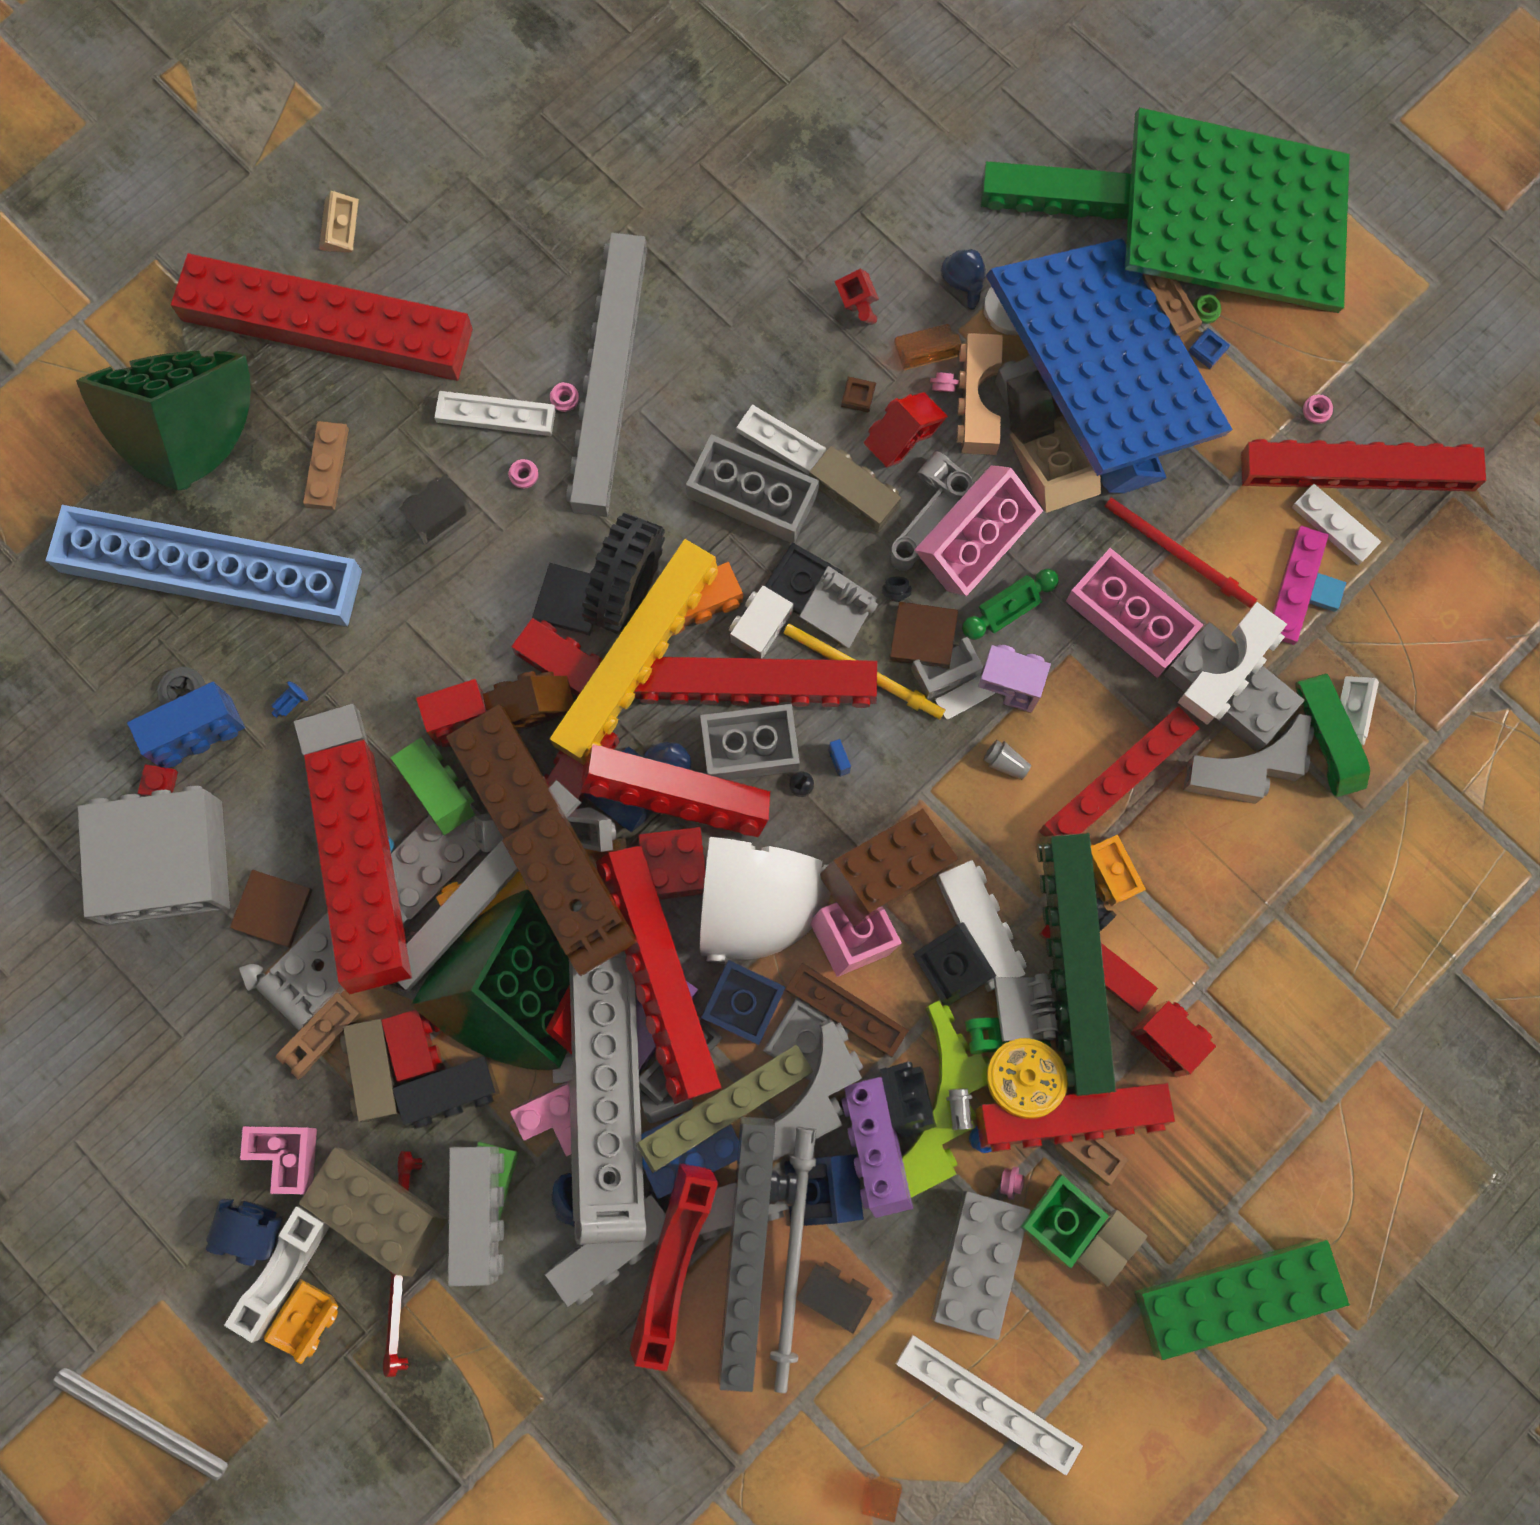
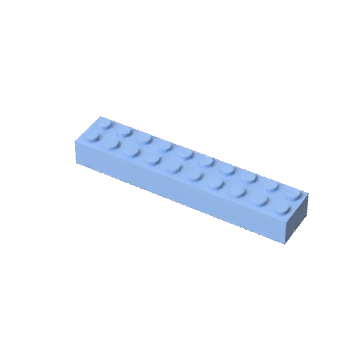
(204, 565)

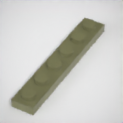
(724, 1108)

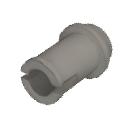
(960, 1108)

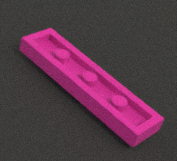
(1299, 581)

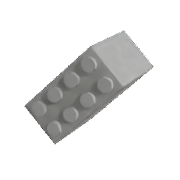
(153, 856)

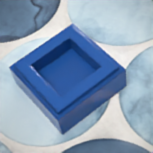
(1209, 348)
(839, 758)

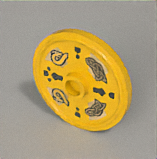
(1027, 1078)

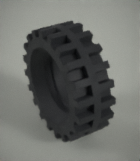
(622, 572)

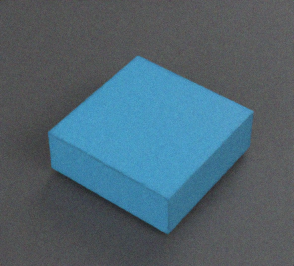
(1327, 592)

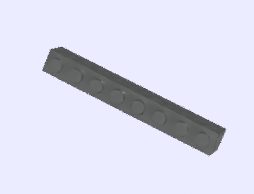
(746, 1254)

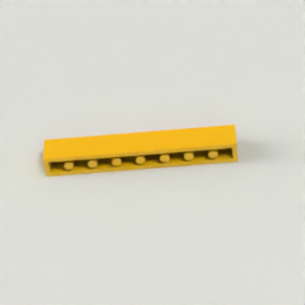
(635, 651)

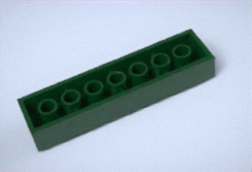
(1076, 962)

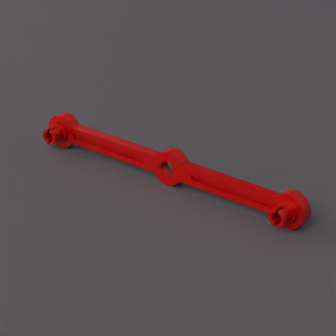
(391, 1362)

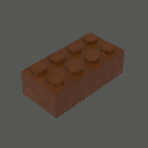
(888, 867)

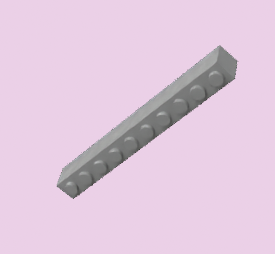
(608, 375)

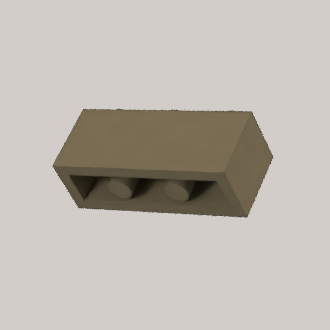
(855, 489)
(369, 1071)

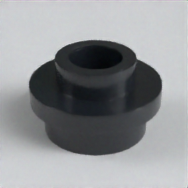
(896, 588)

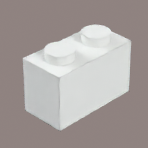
(761, 622)

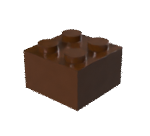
(532, 698)

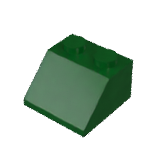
(1064, 1222)

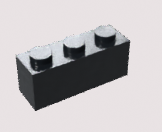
(446, 1092)

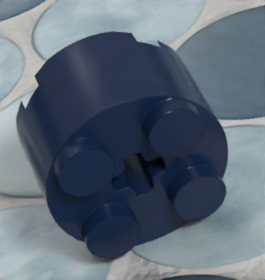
(243, 1231)

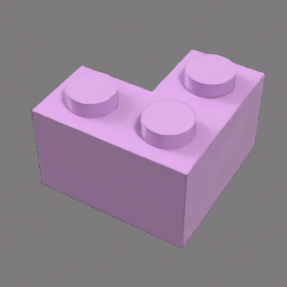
(1015, 676)

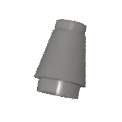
(1007, 760)

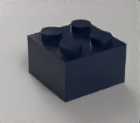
(743, 1002)

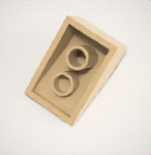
(1057, 468)

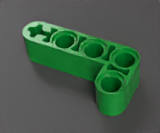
(1339, 743)

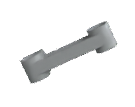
(940, 475)

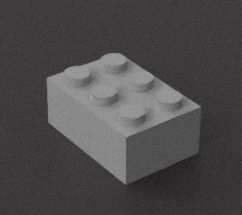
(750, 742)

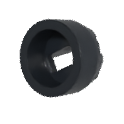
(807, 787)

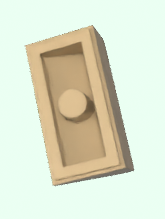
(338, 223)

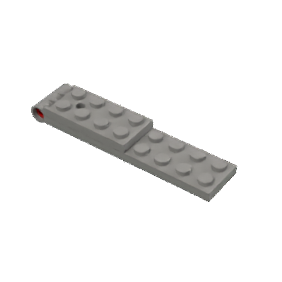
(421, 869)
(605, 1106)

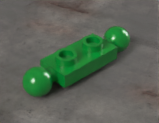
(1010, 604)

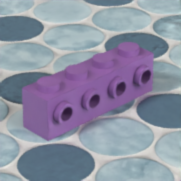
(877, 1148)

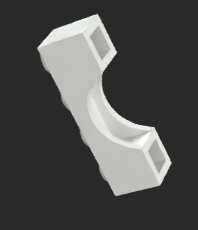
(1253, 635)
(269, 1292)

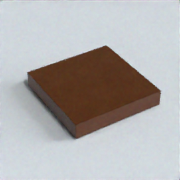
(924, 634)
(271, 908)

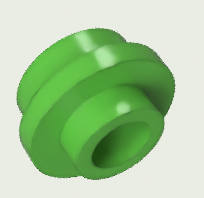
(1211, 303)

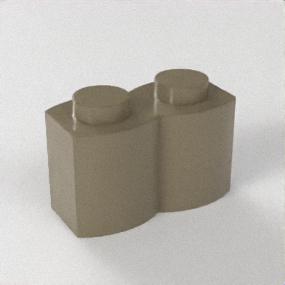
(1111, 1248)

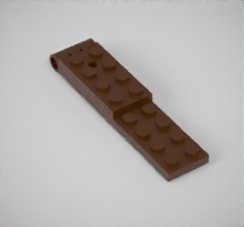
(541, 841)

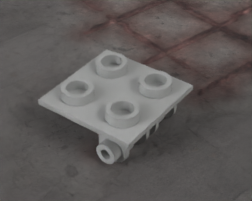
(838, 607)
(1025, 1008)

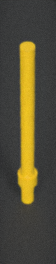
(915, 699)

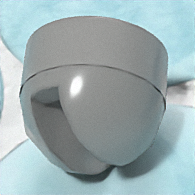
(251, 975)

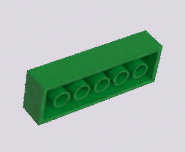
(1241, 1298)

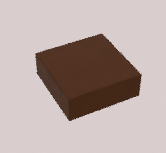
(858, 394)

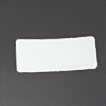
(963, 698)

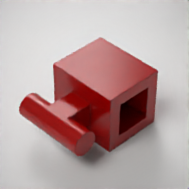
(857, 294)

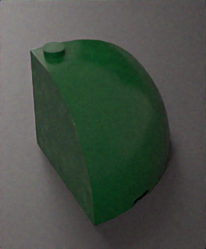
(172, 412)
(501, 986)

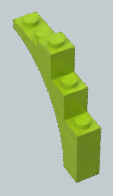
(926, 1160)

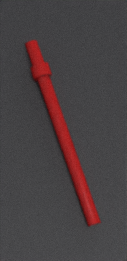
(1228, 585)

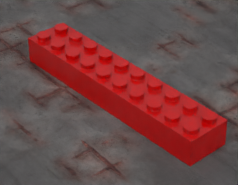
(322, 317)

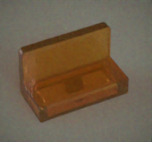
(927, 346)

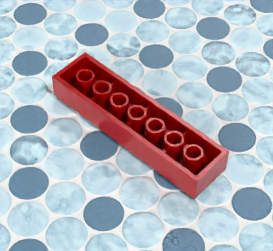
(357, 868)

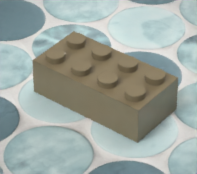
(373, 1212)

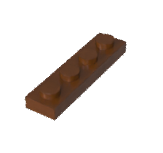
(847, 1009)

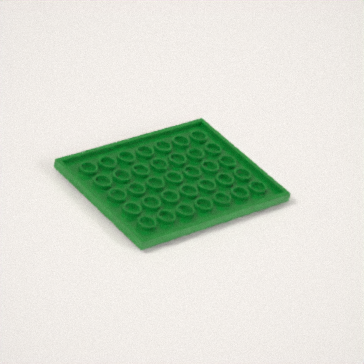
(1238, 211)

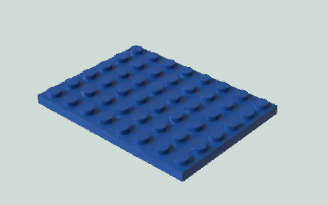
(1108, 355)

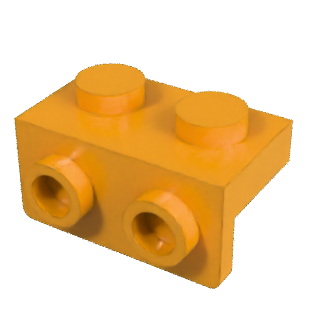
(1115, 872)
(302, 1321)

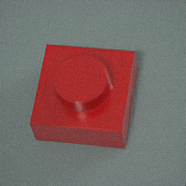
(156, 778)

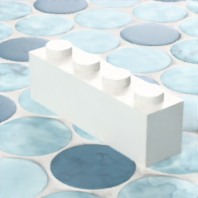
(971, 904)

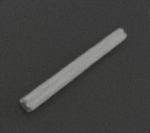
(140, 1424)

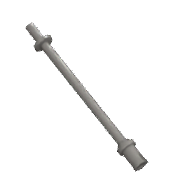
(802, 1163)

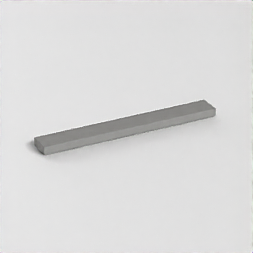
(469, 901)

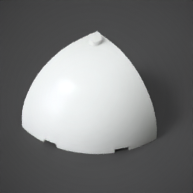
(757, 900)

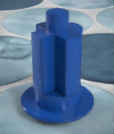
(288, 700)

